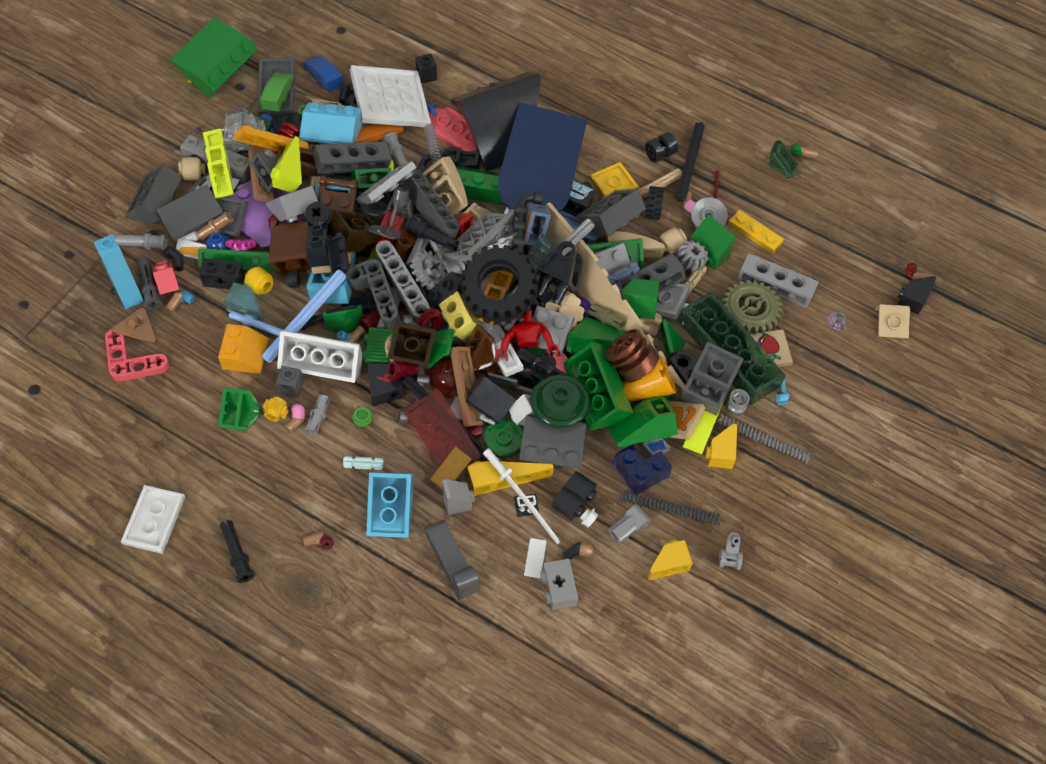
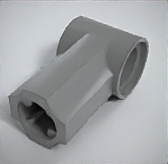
(634, 520)

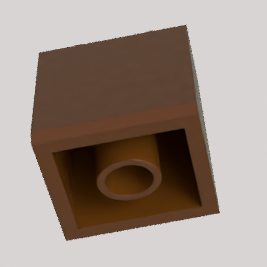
(289, 247)

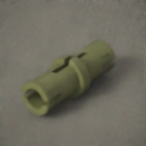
(607, 317)

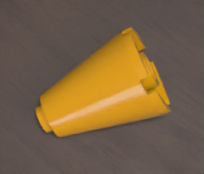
(652, 385)

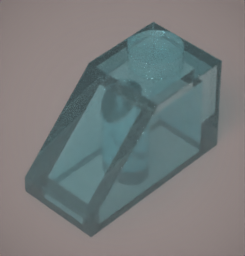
(243, 301)

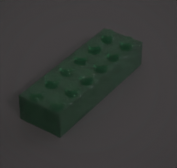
(712, 322)

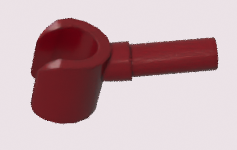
(476, 431)

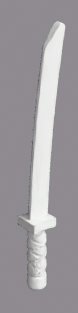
(505, 474)

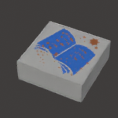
(656, 446)

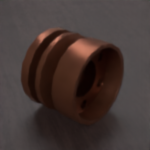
(632, 355)

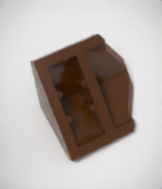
(481, 348)

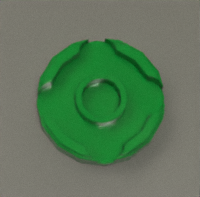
(503, 438)

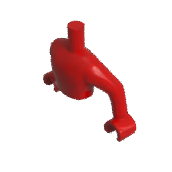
(528, 336)

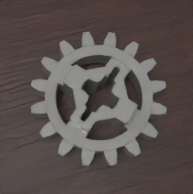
(428, 269)

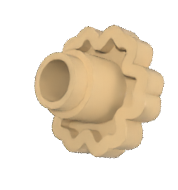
(569, 307)

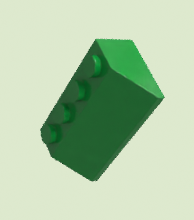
(480, 185)
(606, 392)

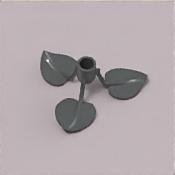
(399, 200)

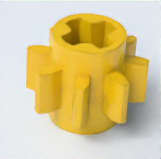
(275, 409)

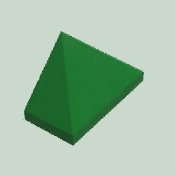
(671, 339)

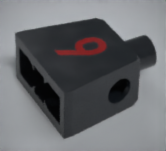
(382, 385)

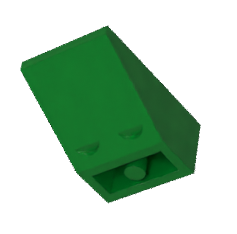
(651, 420)

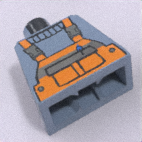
(536, 220)

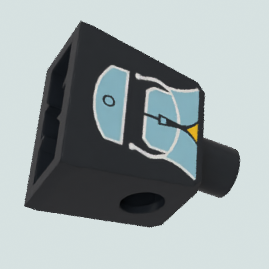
(580, 198)

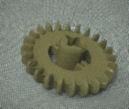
(748, 313)

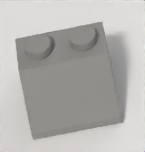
(292, 204)

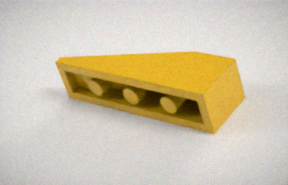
(486, 479)

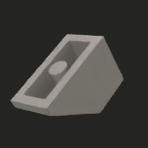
(457, 496)

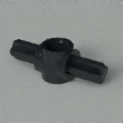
(541, 365)

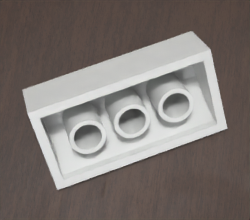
(320, 356)

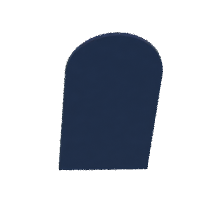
(541, 156)

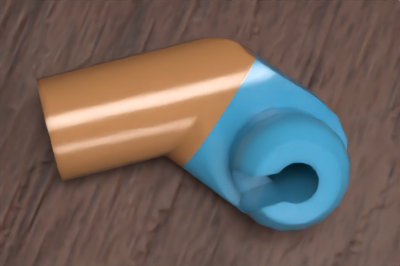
(180, 297)
(351, 337)

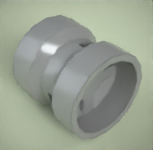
(737, 402)

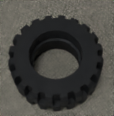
(499, 260)

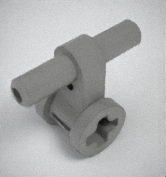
(731, 552)

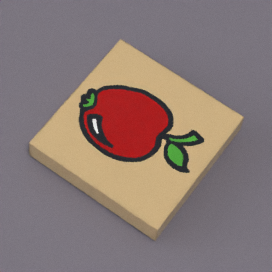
(775, 345)

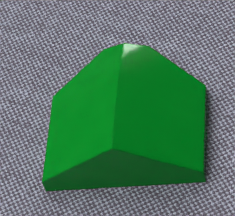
(642, 297)
(343, 320)
(441, 345)
(238, 409)

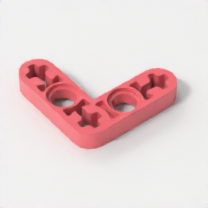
(123, 361)

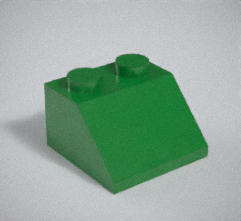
(716, 239)

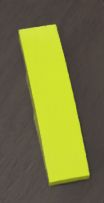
(218, 164)
(701, 432)

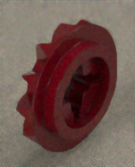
(435, 318)

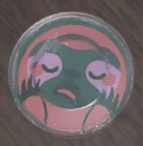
(837, 320)

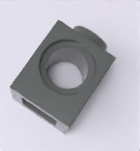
(289, 381)

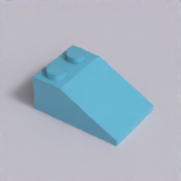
(340, 295)
(389, 504)

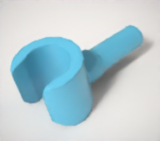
(782, 398)

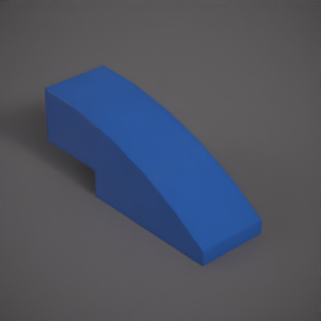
(324, 72)

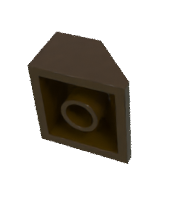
(354, 228)
(411, 343)

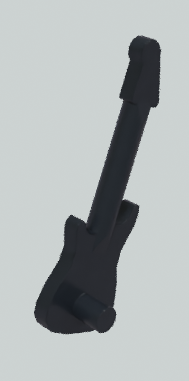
(366, 301)

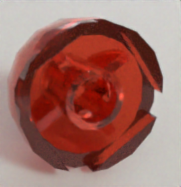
(443, 378)

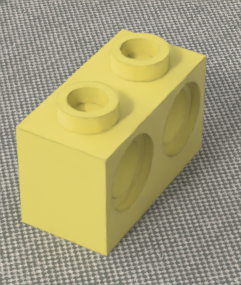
(460, 316)

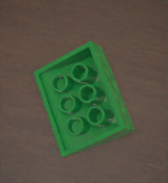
(213, 56)

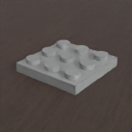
(386, 184)

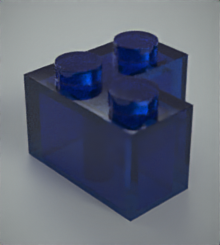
(641, 473)

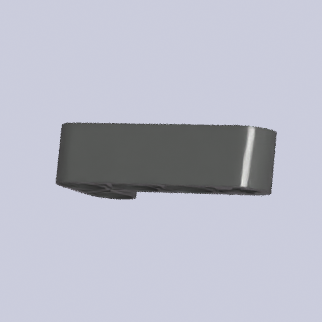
(372, 279)
(460, 575)

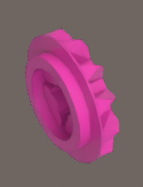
(241, 244)

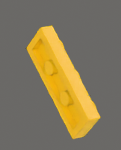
(756, 231)

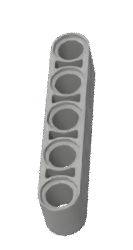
(401, 274)

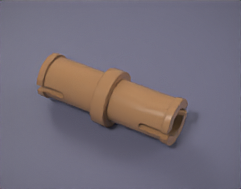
(214, 225)

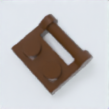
(337, 200)

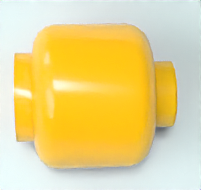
(259, 280)

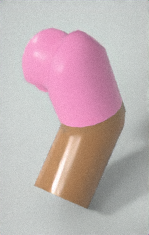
(688, 203)
(298, 418)

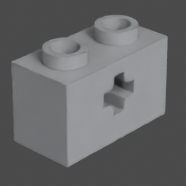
(560, 572)

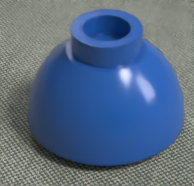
(217, 241)

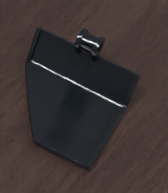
(492, 113)

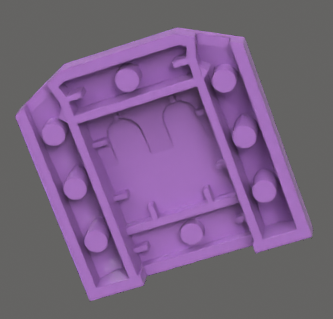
(257, 214)

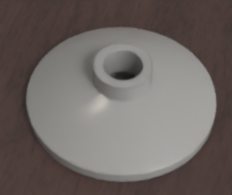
(708, 206)

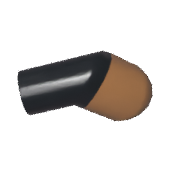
(579, 549)

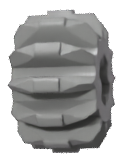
(692, 255)

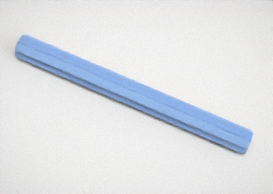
(307, 312)

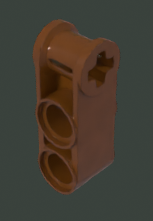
(405, 242)

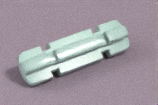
(363, 463)

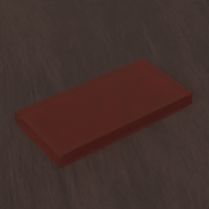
(440, 428)

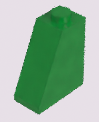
(591, 330)

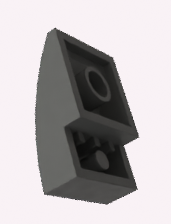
(711, 378)

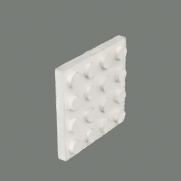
(389, 96)

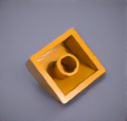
(242, 349)

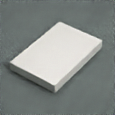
(153, 519)

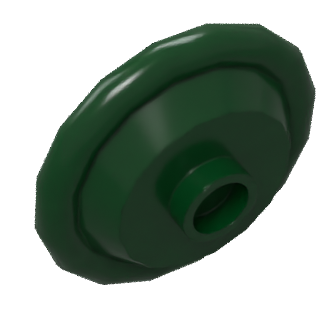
(560, 401)

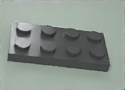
(267, 69)

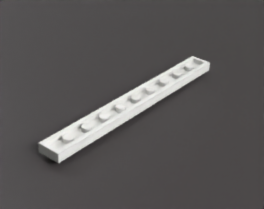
(508, 367)

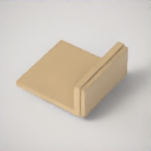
(893, 321)

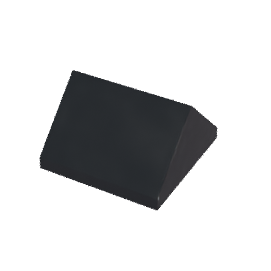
(489, 398)

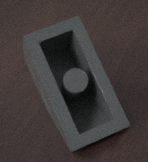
(263, 165)

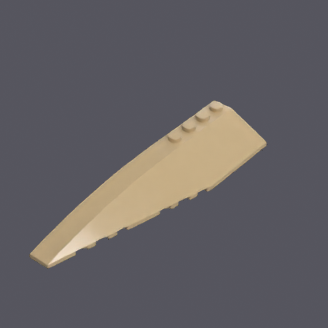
(596, 287)

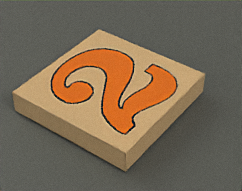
(686, 417)

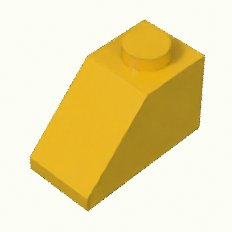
(723, 449)
(671, 560)

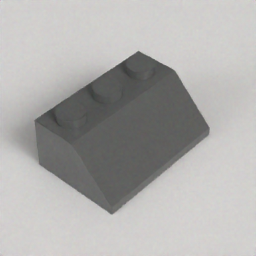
(152, 194)
(613, 211)
(552, 444)

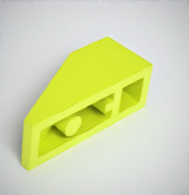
(287, 171)

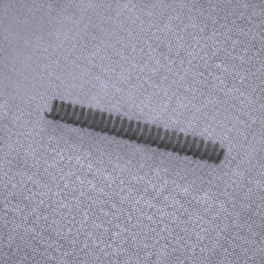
(671, 506)

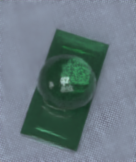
(782, 159)

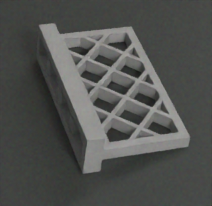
(488, 235)

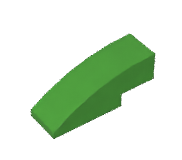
(276, 91)

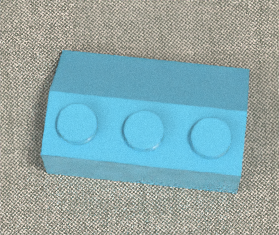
(330, 123)

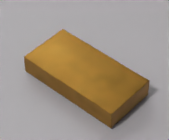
(451, 467)

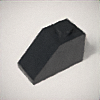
(916, 293)

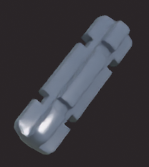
(623, 273)

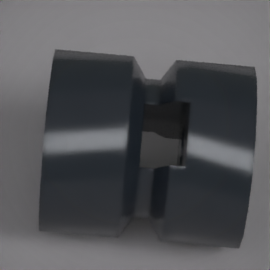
(661, 147)

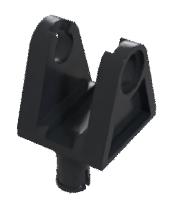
(560, 272)

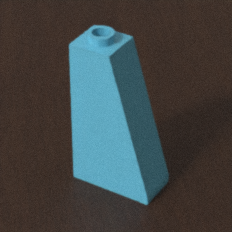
(118, 271)

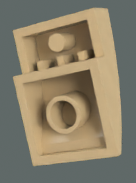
(447, 184)

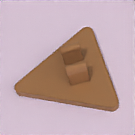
(136, 326)

